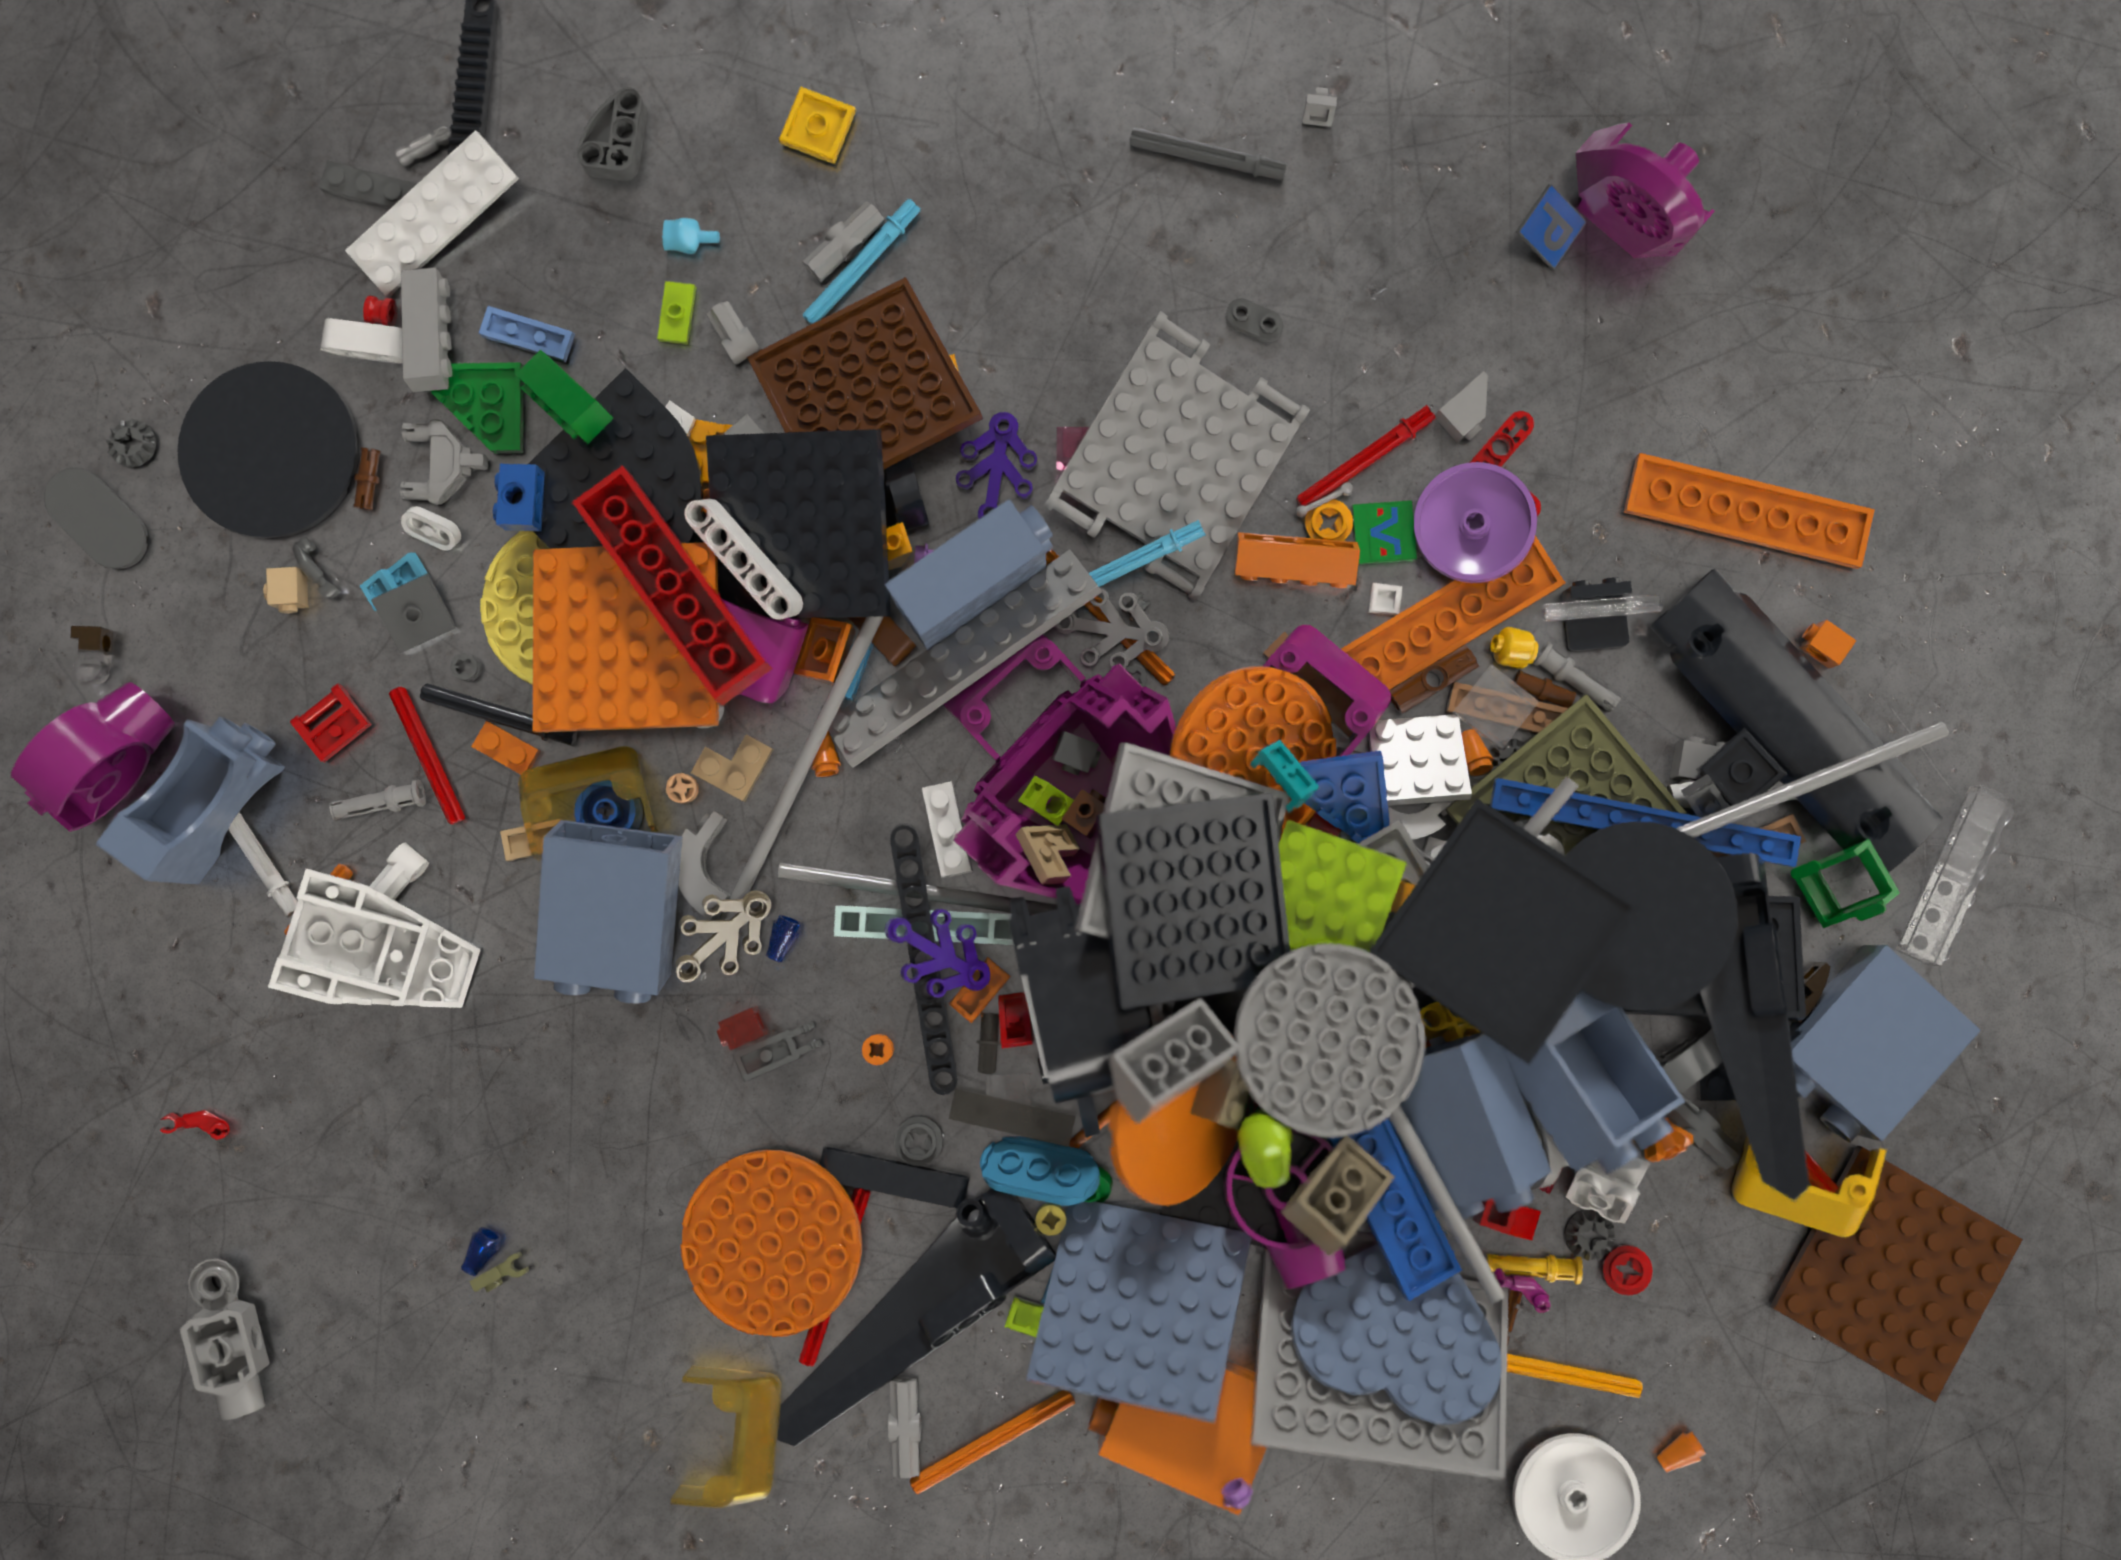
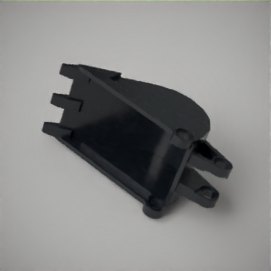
(1072, 1003)

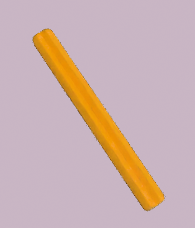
(1574, 1376)

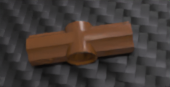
(1448, 669)

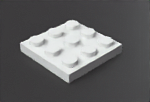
(1422, 759)

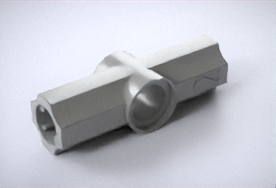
(843, 241)
(904, 1427)

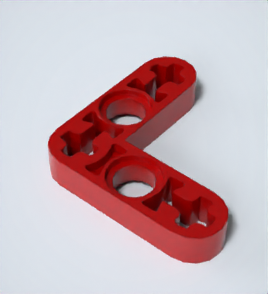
(1487, 455)

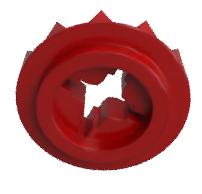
(1633, 1283)

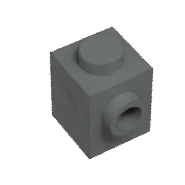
(1075, 753)

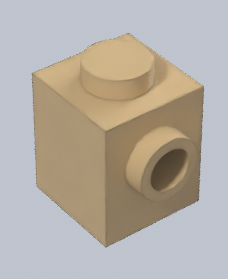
(286, 589)

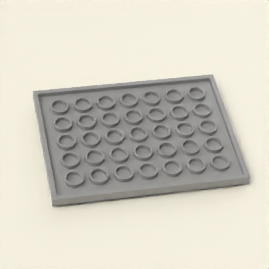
(1306, 1416)

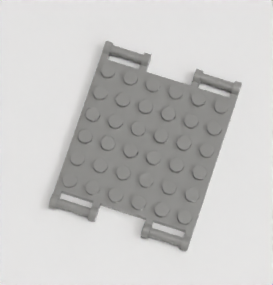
(1175, 452)

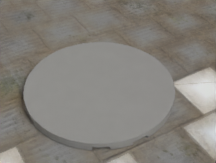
(1329, 1040)

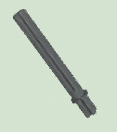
(1208, 154)

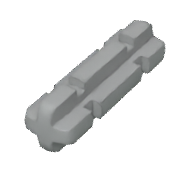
(423, 146)

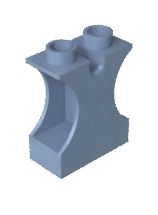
(183, 818)

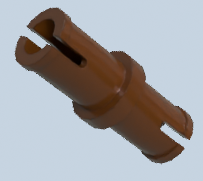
(367, 478)
(1544, 689)

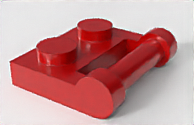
(334, 731)

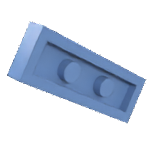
(526, 333)

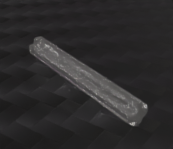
(1602, 608)

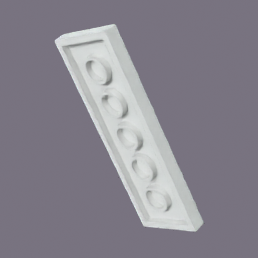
(432, 213)

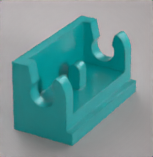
(1287, 773)

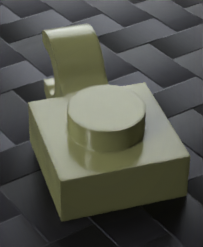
(492, 1278)

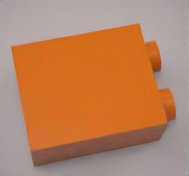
(1183, 1450)

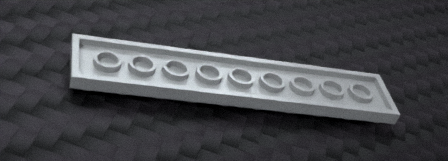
(962, 658)

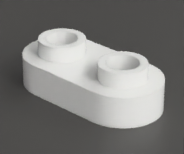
(430, 528)

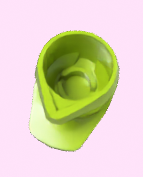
(1265, 1149)

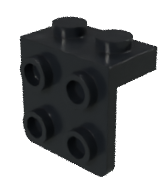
(1600, 631)

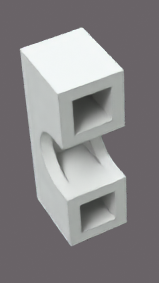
(944, 824)

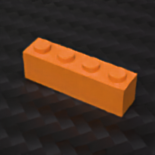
(1296, 559)

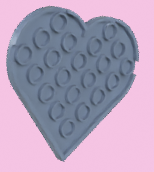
(1425, 1352)

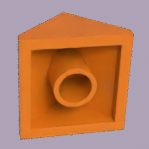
(824, 650)

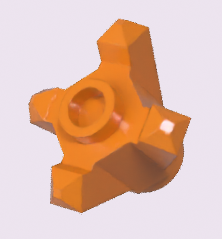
(1670, 1145)

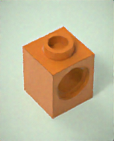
(1827, 643)

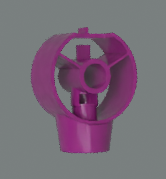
(91, 756)
(1298, 1259)

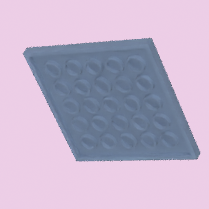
(1141, 1309)

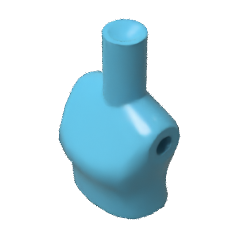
(685, 235)

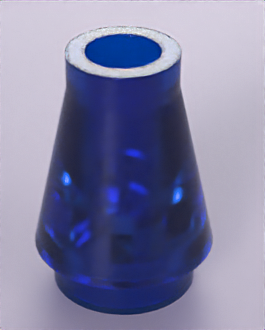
(783, 935)
(481, 1248)

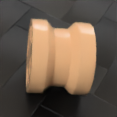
(676, 788)

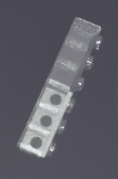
(1956, 875)

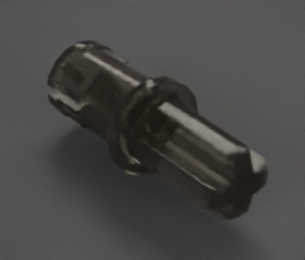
(988, 1043)

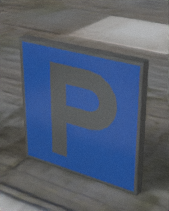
(1551, 226)

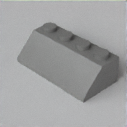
(1170, 1060)

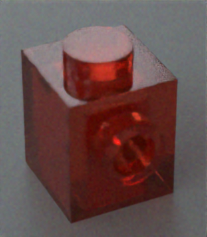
(741, 1029)

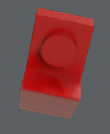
(1015, 1021)

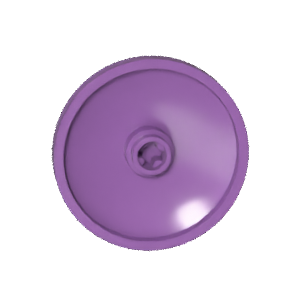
(1475, 522)

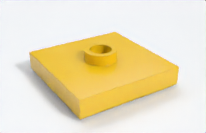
(817, 125)

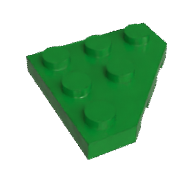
(487, 403)

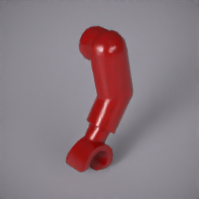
(204, 1120)

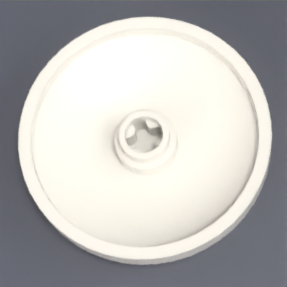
(1576, 1498)

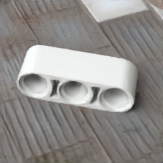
(362, 340)

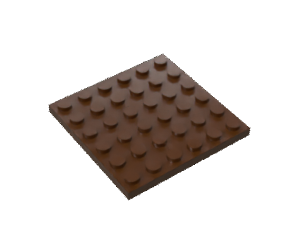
(869, 370)
(1904, 1283)

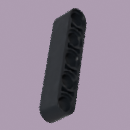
(895, 1177)

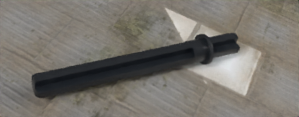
(490, 712)

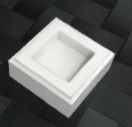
(1385, 599)

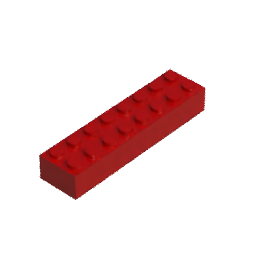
(672, 586)

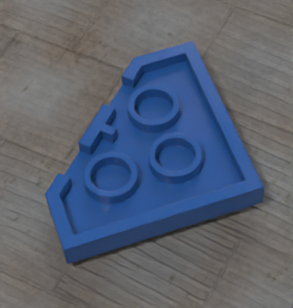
(1351, 793)

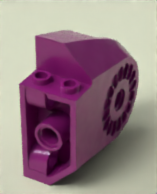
(1638, 194)

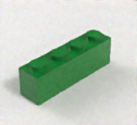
(562, 398)

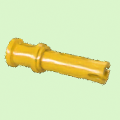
(1548, 1268)

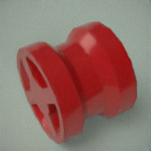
(380, 311)

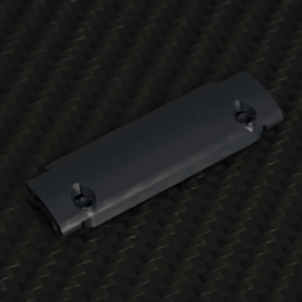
(1796, 716)

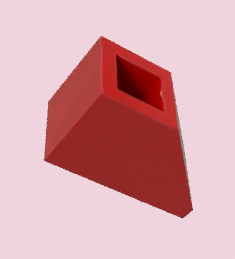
(1516, 1222)

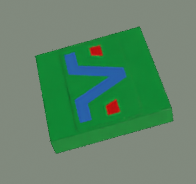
(1384, 532)

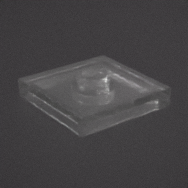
(1495, 707)

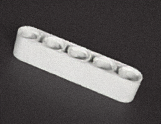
(730, 555)

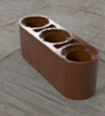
(889, 639)

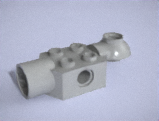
(224, 1341)

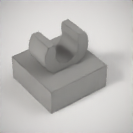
(1319, 108)

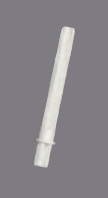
(263, 866)

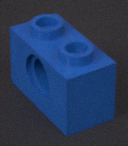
(528, 512)

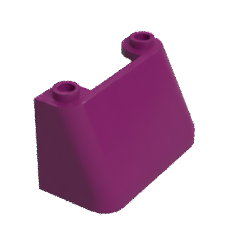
(778, 643)

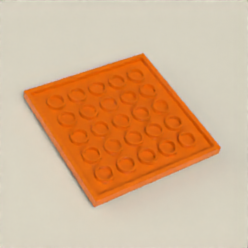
(603, 652)

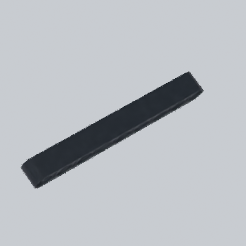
(925, 1003)

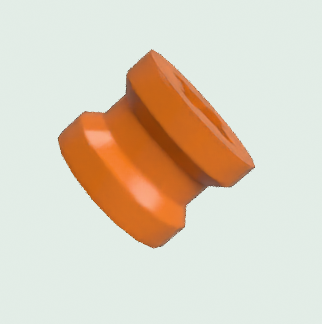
(882, 1049)

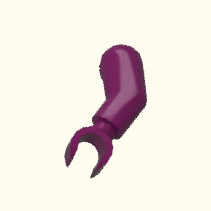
(1528, 1286)

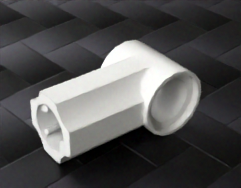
(403, 867)

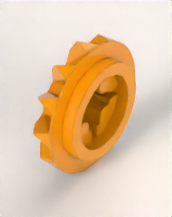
(1342, 525)

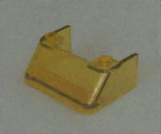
(538, 784)
(757, 1404)

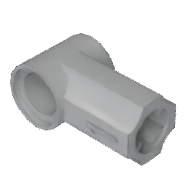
(736, 339)

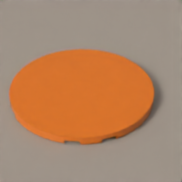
(1245, 714)
(1170, 1151)
(771, 1243)

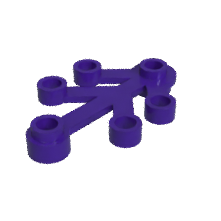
(997, 461)
(943, 956)

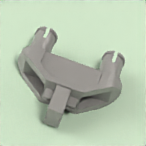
(448, 462)

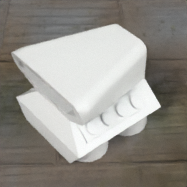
(1608, 1194)

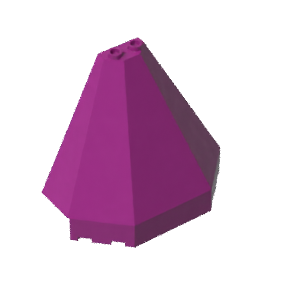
(1104, 712)

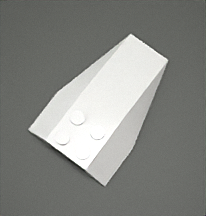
(369, 950)

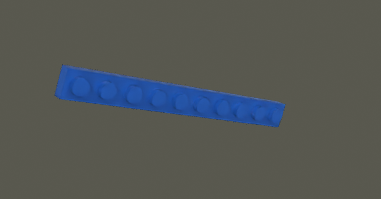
(1600, 813)

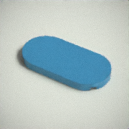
(1040, 1170)

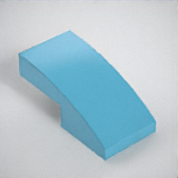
(401, 572)

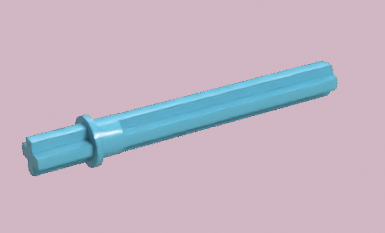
(862, 261)
(1165, 545)

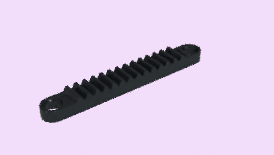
(473, 72)

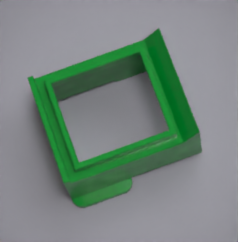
(1824, 901)

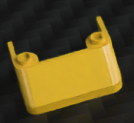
(1815, 1207)

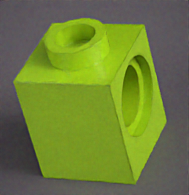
(1037, 796)

